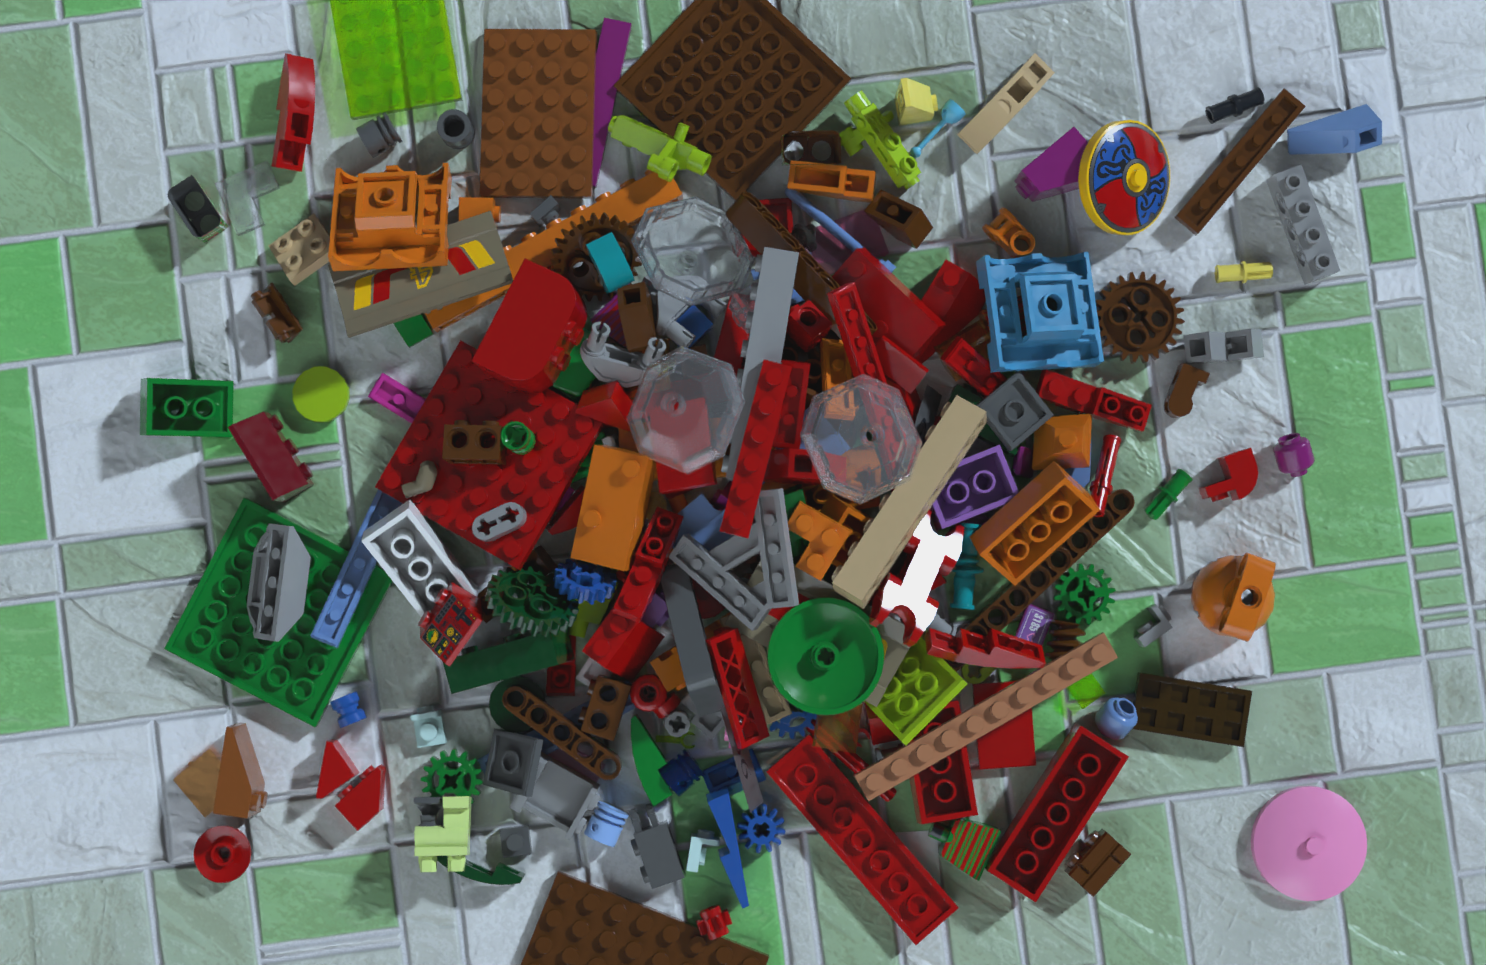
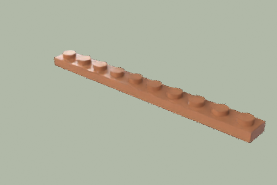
(985, 716)

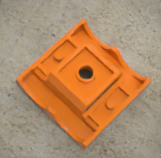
(377, 217)

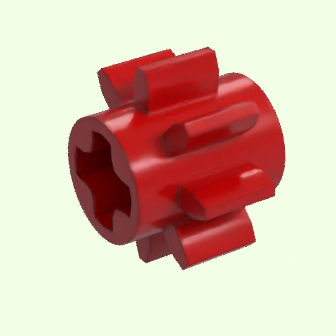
(714, 922)

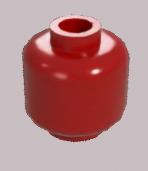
(641, 700)

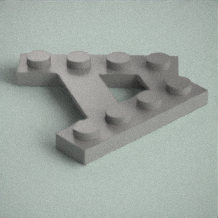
(713, 567)

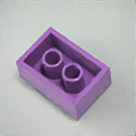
(974, 488)

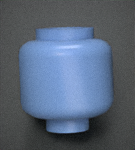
(1116, 718)

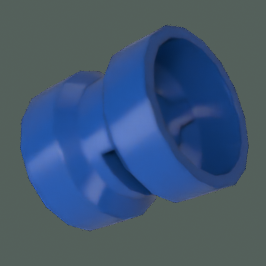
(348, 709)

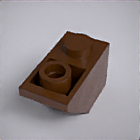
(636, 315)

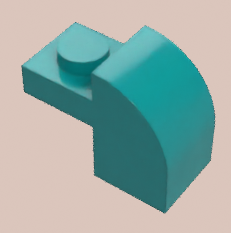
(610, 263)

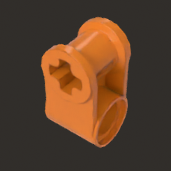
(1008, 233)

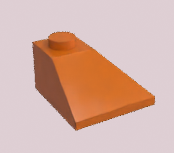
(1063, 440)

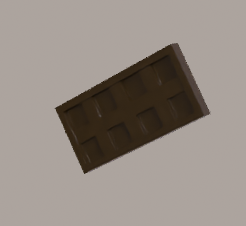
(1191, 709)

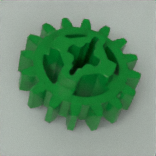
(1086, 607)
(443, 769)

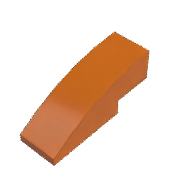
(832, 181)

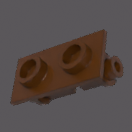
(283, 322)

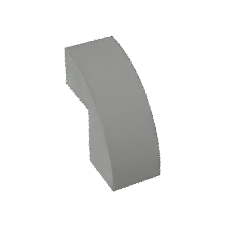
(1223, 346)

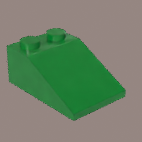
(186, 407)

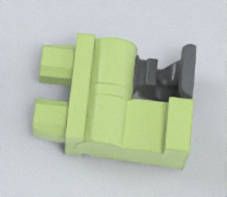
(449, 839)

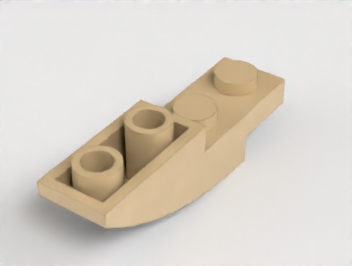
(1006, 103)

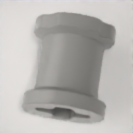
(682, 729)

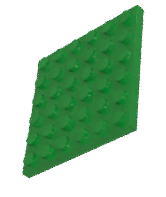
(298, 670)

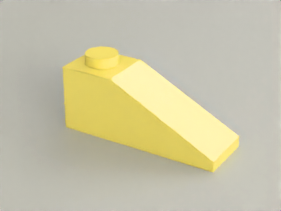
(914, 102)

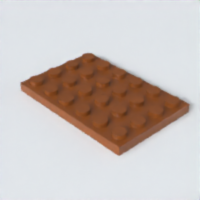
(538, 113)

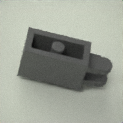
(656, 849)

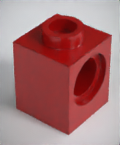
(805, 335)

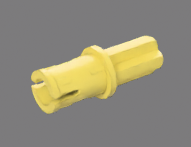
(1243, 272)

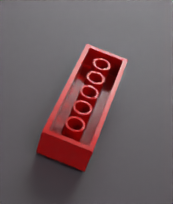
(1055, 812)

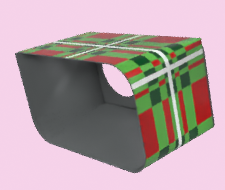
(177, 198)

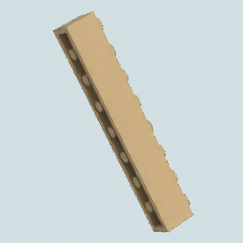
(909, 502)

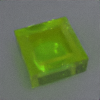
(1086, 691)

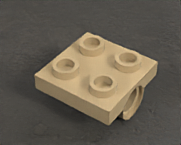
(302, 249)

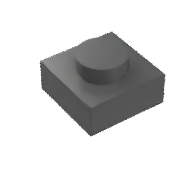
(545, 212)
(515, 841)

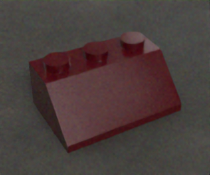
(272, 456)

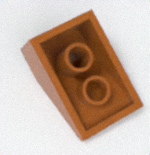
(240, 778)

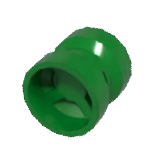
(513, 433)

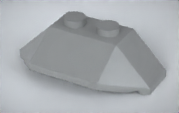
(277, 582)

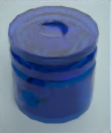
(682, 772)

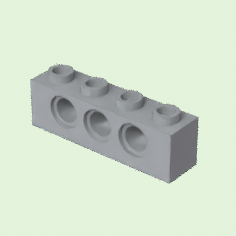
(1302, 224)

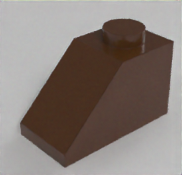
(899, 218)

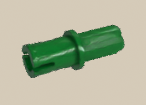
(1167, 494)

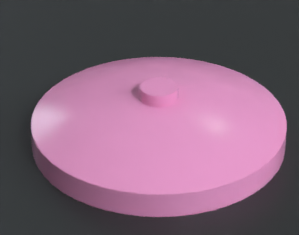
(1309, 843)

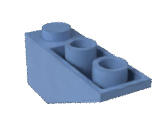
(1339, 133)

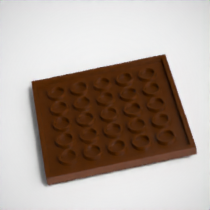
(737, 82)

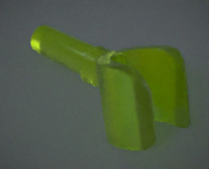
(676, 740)

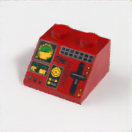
(450, 622)

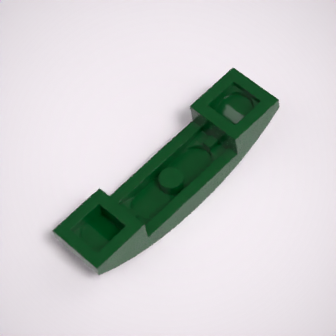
(501, 876)

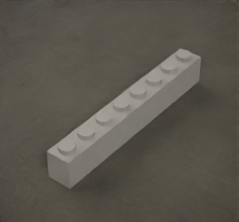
(767, 333)

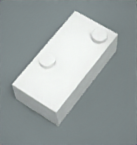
(415, 557)

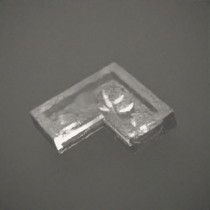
(239, 195)

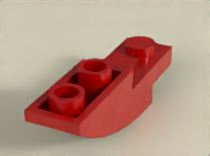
(296, 114)
(1093, 400)
(648, 565)

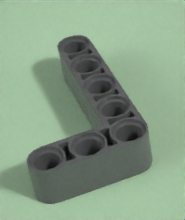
(690, 640)

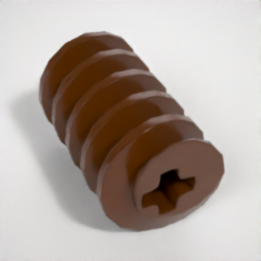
(1065, 636)

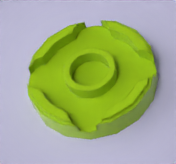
(321, 394)

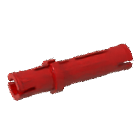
(1101, 485)

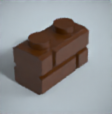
(1096, 861)

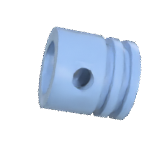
(606, 824)

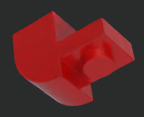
(1240, 477)

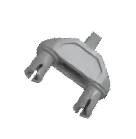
(669, 309)
(614, 362)

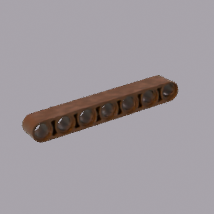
(764, 230)

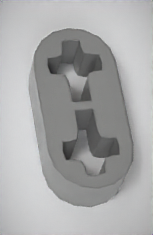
(496, 515)

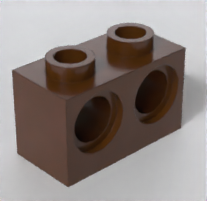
(473, 451)
(611, 709)

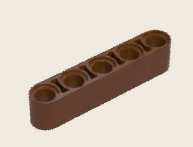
(568, 745)

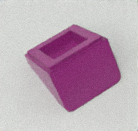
(1023, 463)

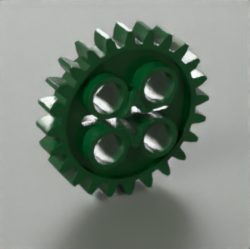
(530, 601)

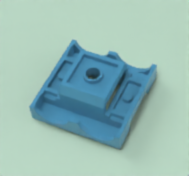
(1053, 338)

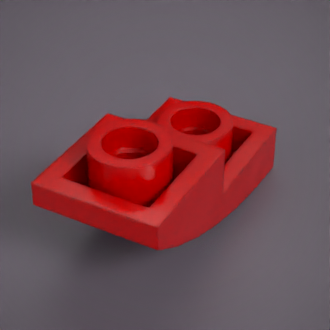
(562, 677)

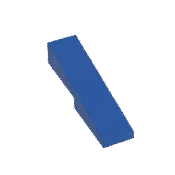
(730, 856)

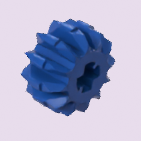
(762, 838)

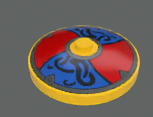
(1124, 177)

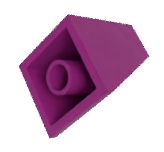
(1053, 170)

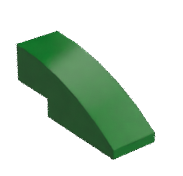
(648, 761)

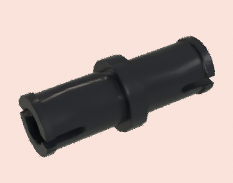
(1234, 105)

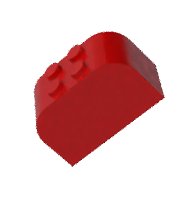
(533, 330)

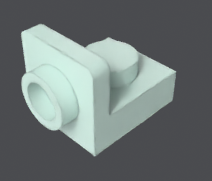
(429, 726)
(696, 854)

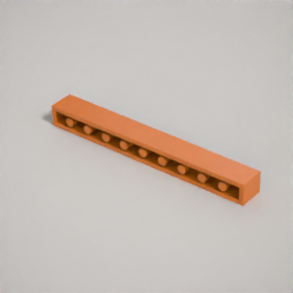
(626, 203)

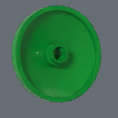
(825, 656)

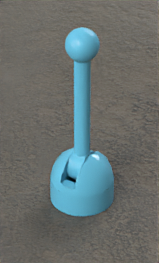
(951, 114)

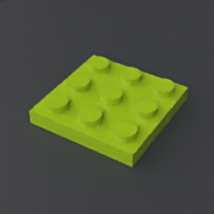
(917, 692)

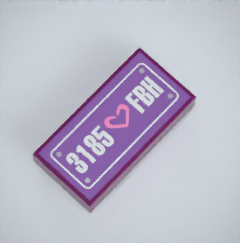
(1034, 624)

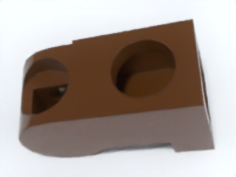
(1180, 394)

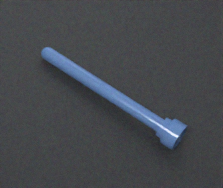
(829, 224)

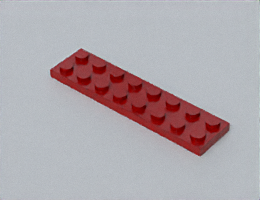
(862, 839)

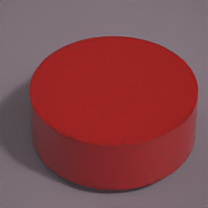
(671, 703)

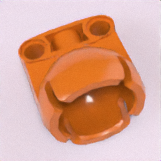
(1219, 591)

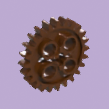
(585, 277)
(1157, 301)

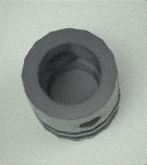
(455, 129)
(378, 135)

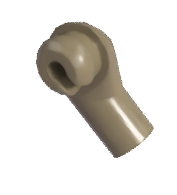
(424, 481)

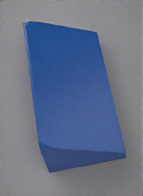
(727, 774)

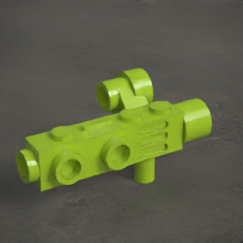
(880, 137)
(666, 151)

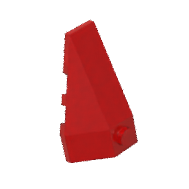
(955, 300)

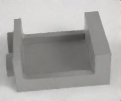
(560, 796)

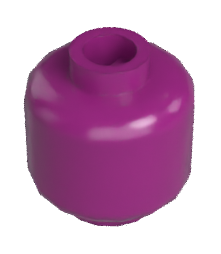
(1293, 454)

